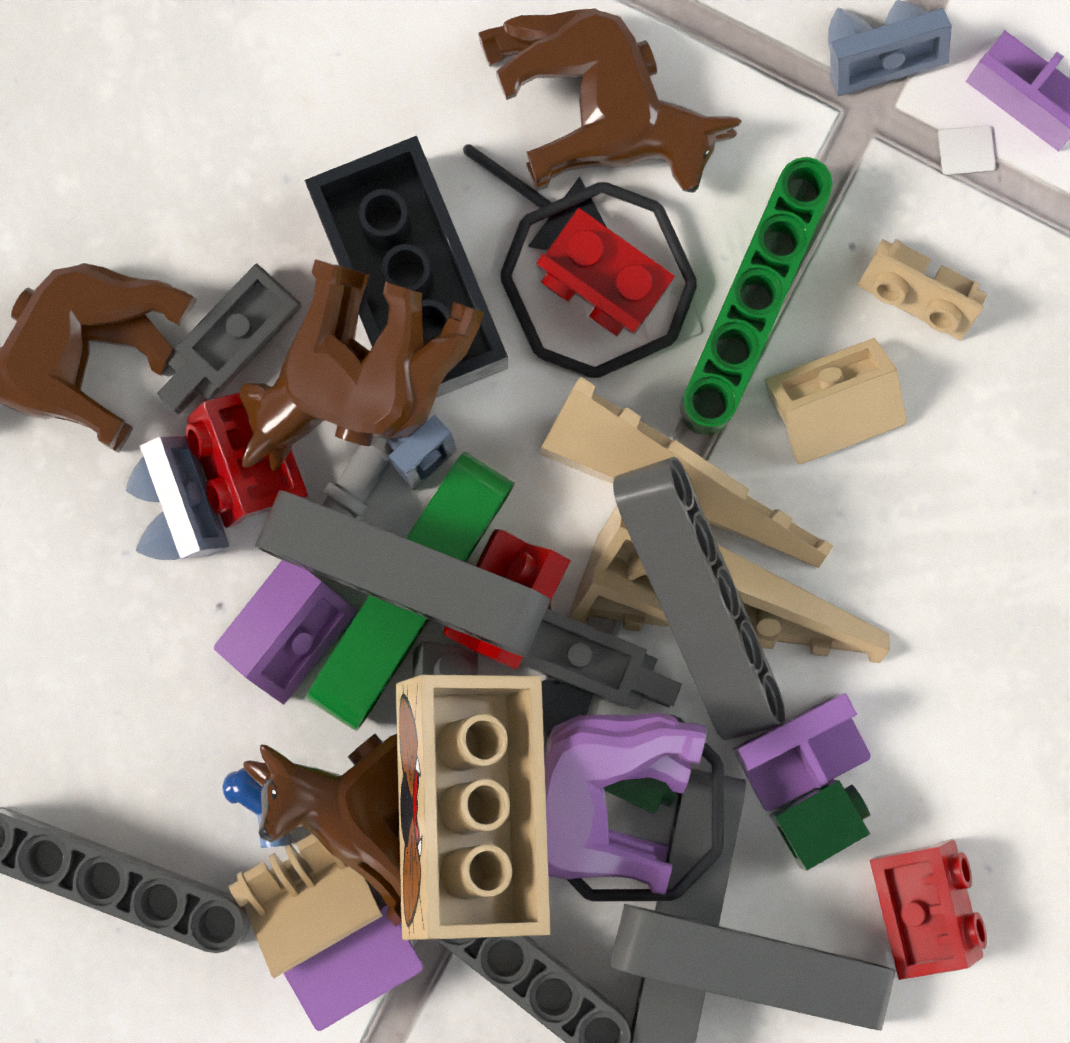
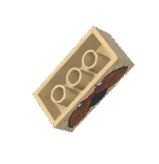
(472, 807)

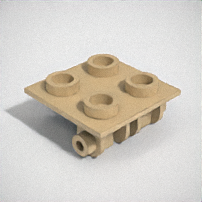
(303, 903)

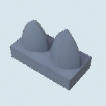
(902, 47)
(422, 451)
(176, 480)

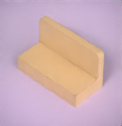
(838, 400)

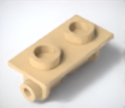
(898, 279)

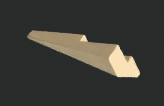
(612, 441)
(779, 611)

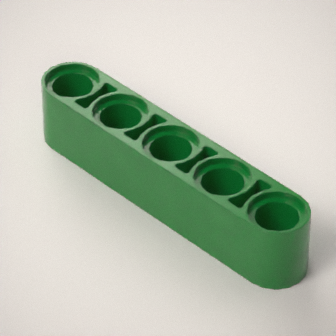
(772, 273)
(385, 633)

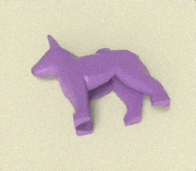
(595, 753)

